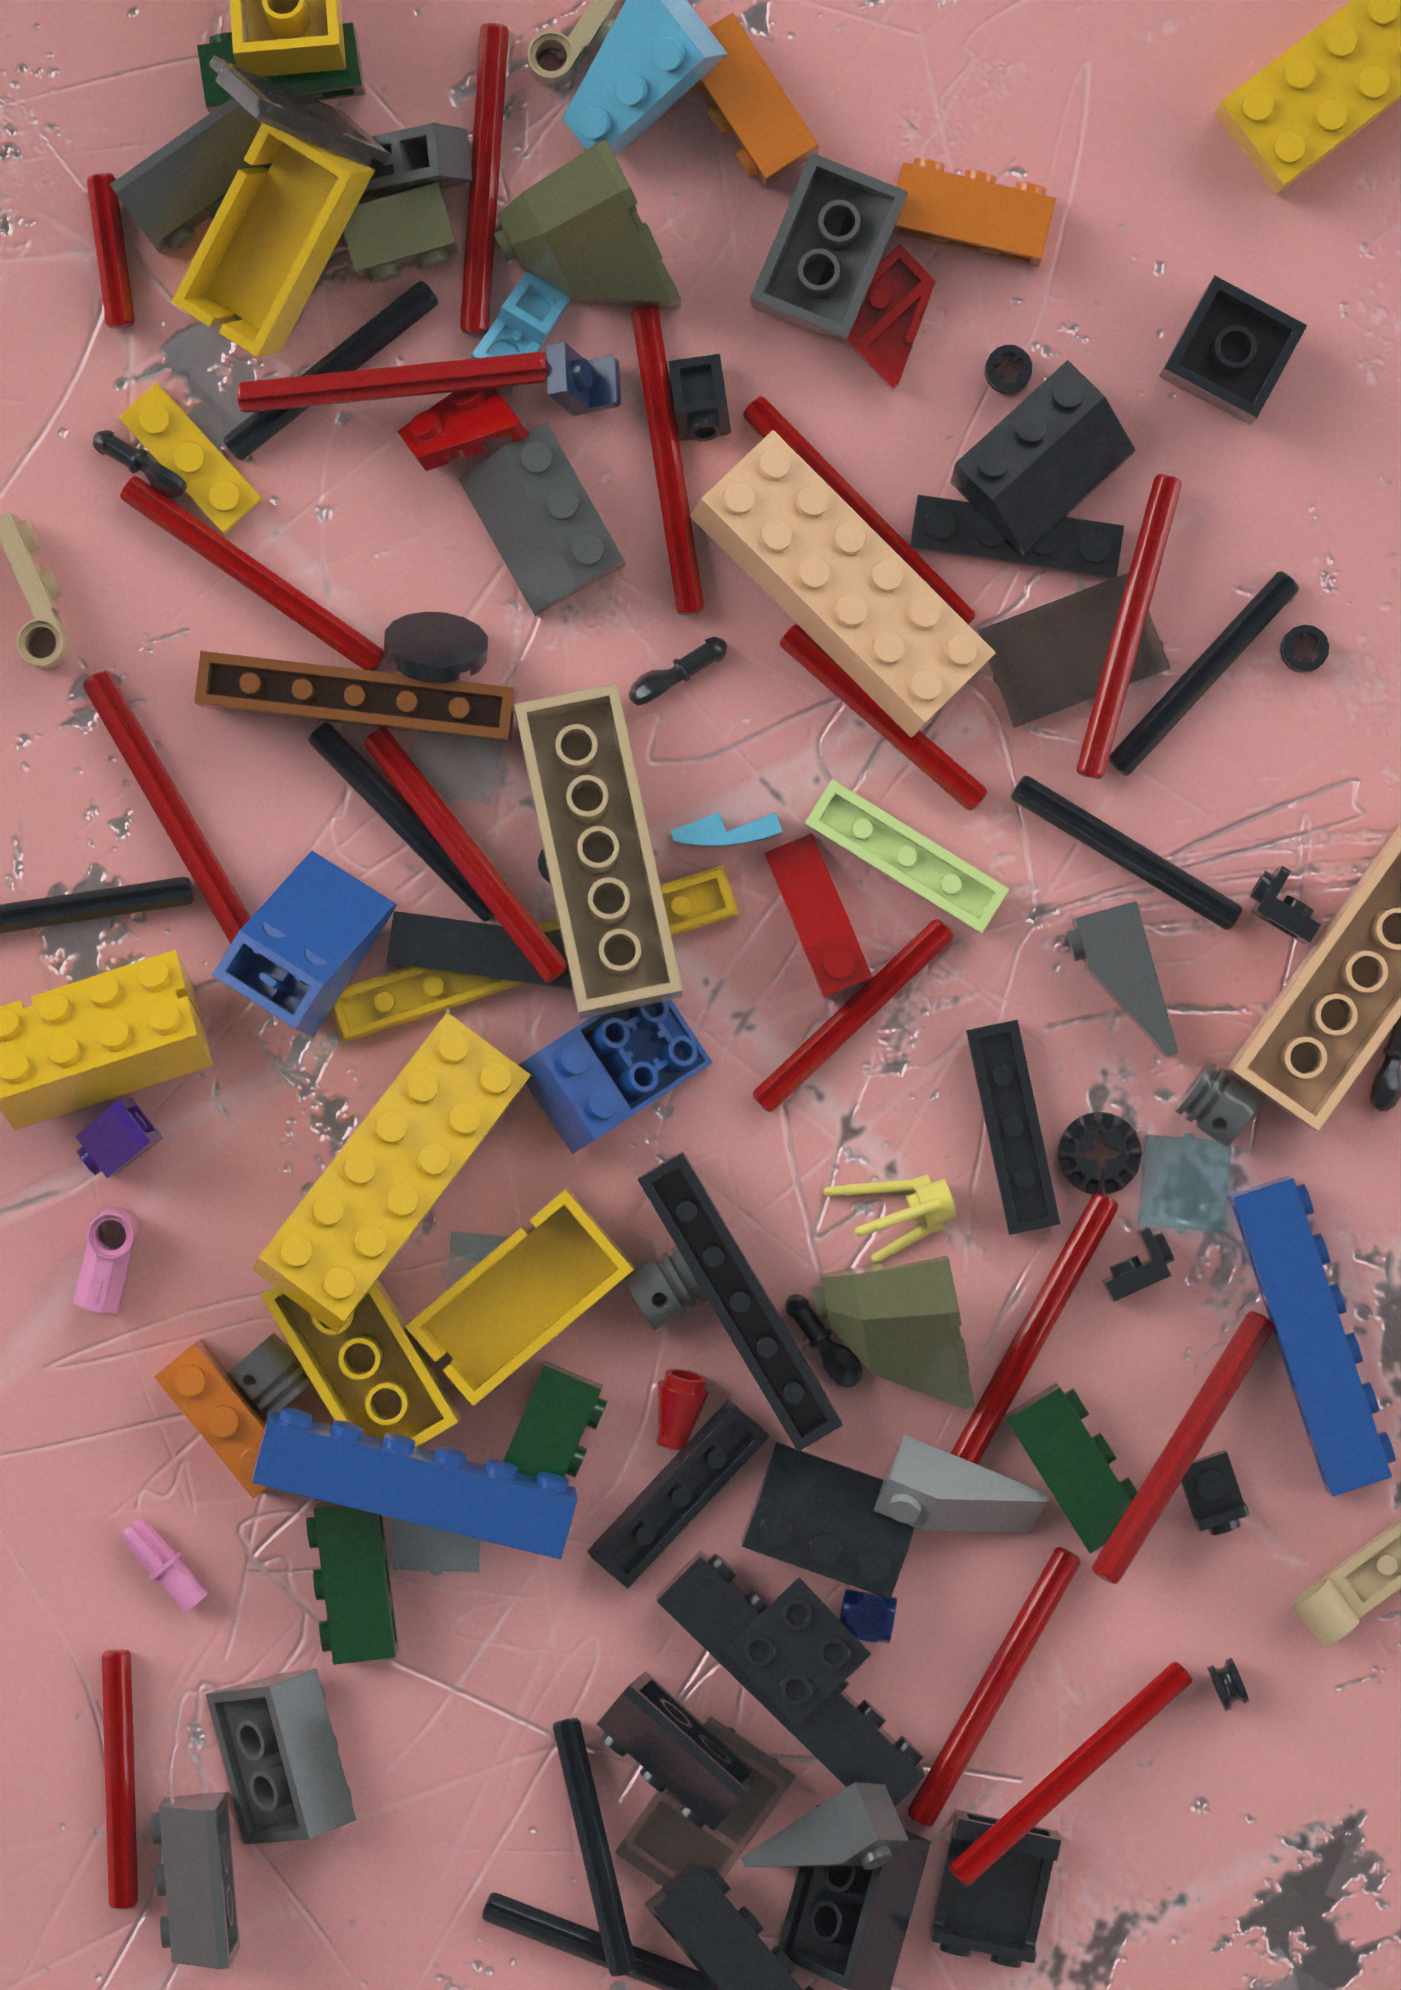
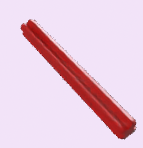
(918, 749)
(853, 1015)
(119, 1779)

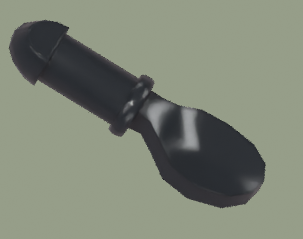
(160, 477)
(659, 681)
(1387, 1083)
(837, 1359)

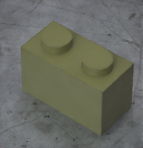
(400, 233)

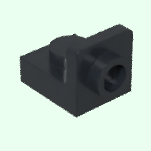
(699, 398)
(1288, 916)
(1132, 1275)
(1214, 1494)

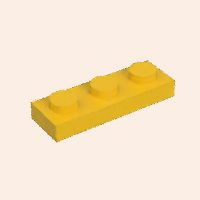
(192, 456)

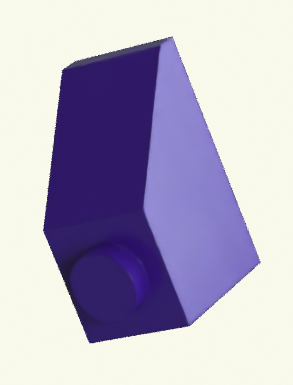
(116, 1138)

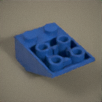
(305, 943)
(612, 1069)

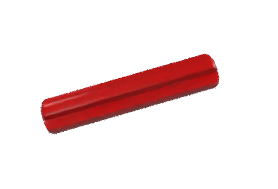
(110, 251)

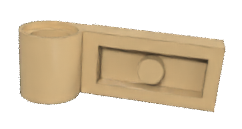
(587, 33)
(39, 590)
(1352, 1588)

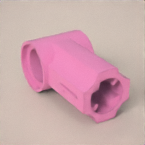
(106, 1265)

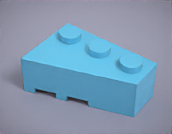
(641, 71)

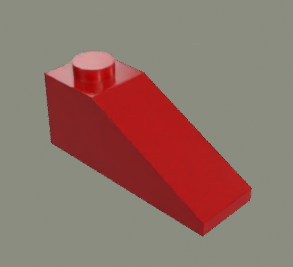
(818, 915)

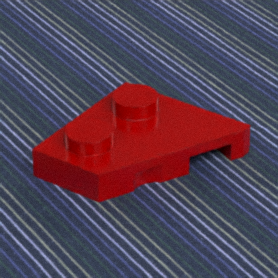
(891, 315)
(460, 427)

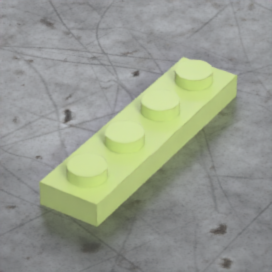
(906, 856)

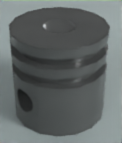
(1218, 1104)
(674, 1288)
(270, 1375)

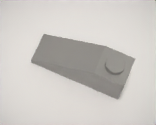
(953, 1494)

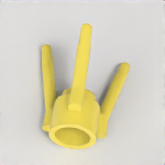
(928, 1205)

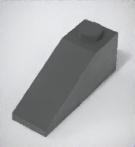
(420, 158)
(1121, 962)
(846, 1830)

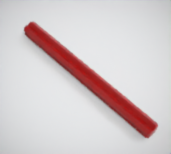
(485, 175)
(392, 382)
(765, 418)
(667, 460)
(252, 574)
(1129, 626)
(167, 803)
(466, 855)
(1035, 1328)
(1182, 1448)
(994, 1686)
(1070, 1774)

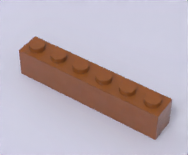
(354, 696)

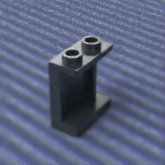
(1004, 1904)

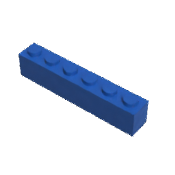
(1311, 1335)
(415, 1483)

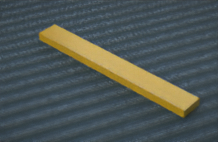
(422, 992)

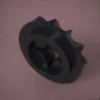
(1082, 1136)

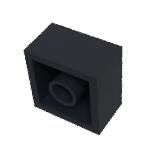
(1233, 350)

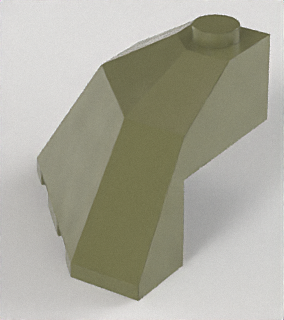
(586, 236)
(901, 1324)

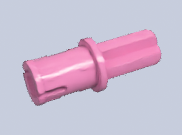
(164, 1564)

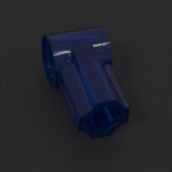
(868, 1615)

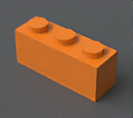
(754, 108)
(974, 212)
(217, 1410)

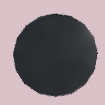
(435, 646)

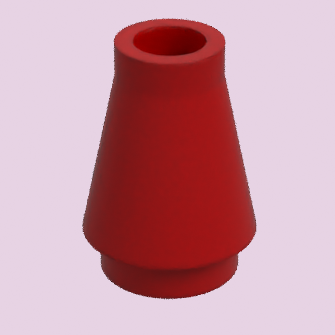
(679, 1406)

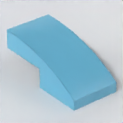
(523, 320)
(712, 833)

